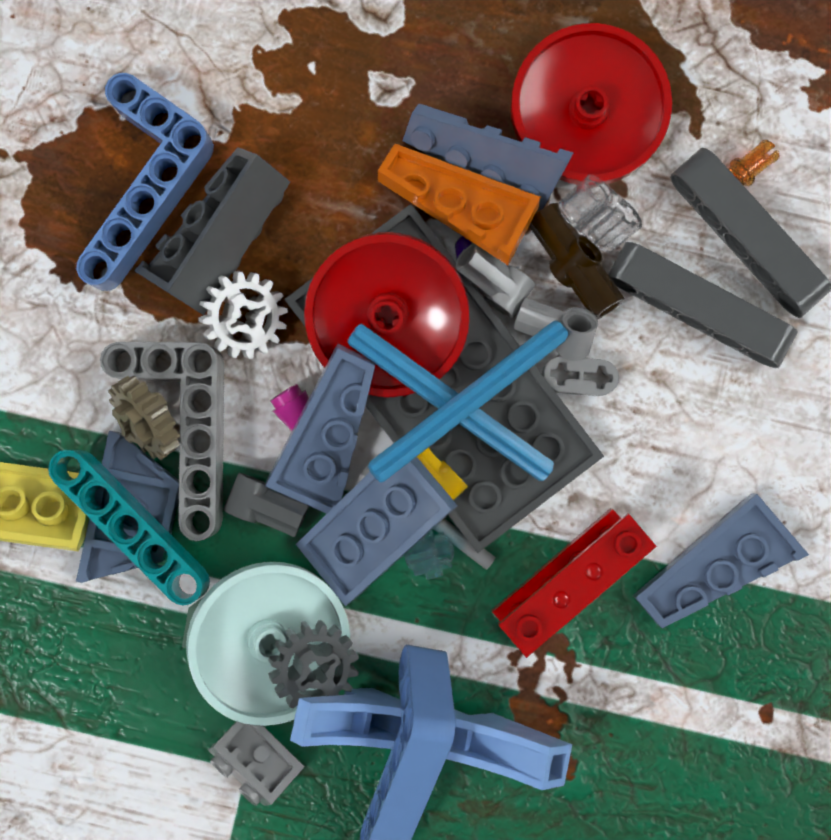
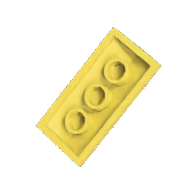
(38, 510)

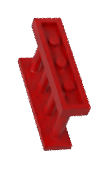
(572, 580)

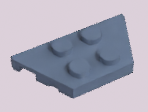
(150, 486)

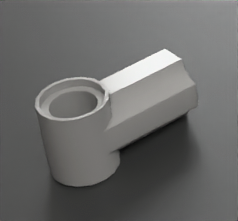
(500, 283)
(578, 321)

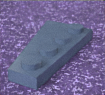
(486, 151)
(729, 555)

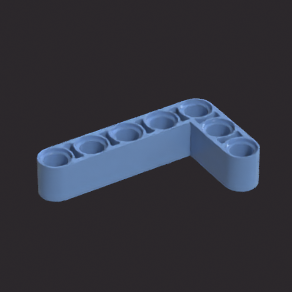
(148, 183)
(418, 748)

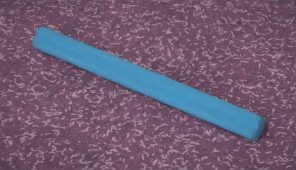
(439, 393)
(467, 401)

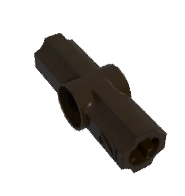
(575, 261)

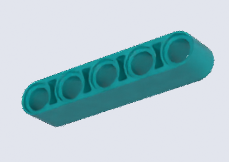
(111, 519)

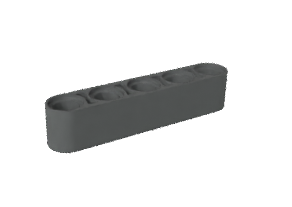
(750, 232)
(702, 305)

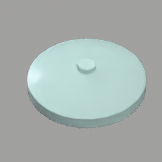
(237, 632)

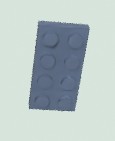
(375, 528)

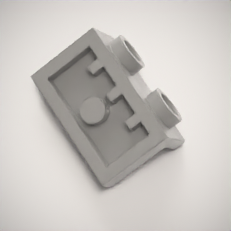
(255, 761)

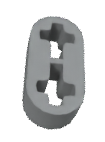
(581, 367)

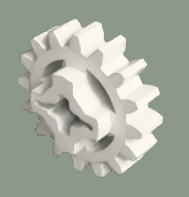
(252, 329)

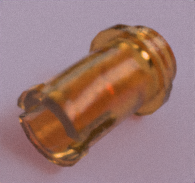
(753, 162)

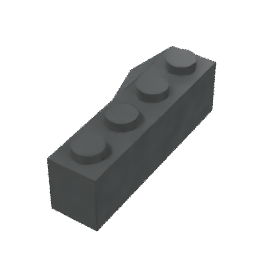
(216, 229)

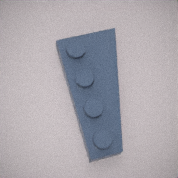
(322, 443)

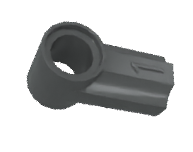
(255, 502)

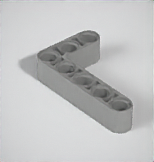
(191, 421)

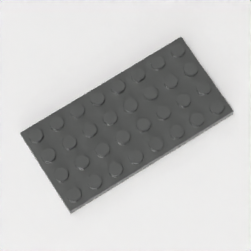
(497, 488)

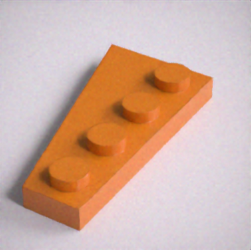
(467, 202)

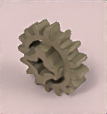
(144, 417)

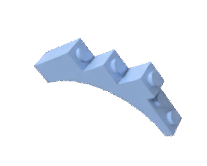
(480, 740)

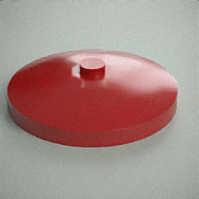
(594, 96)
(398, 292)

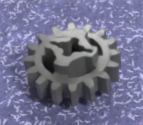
(297, 678)

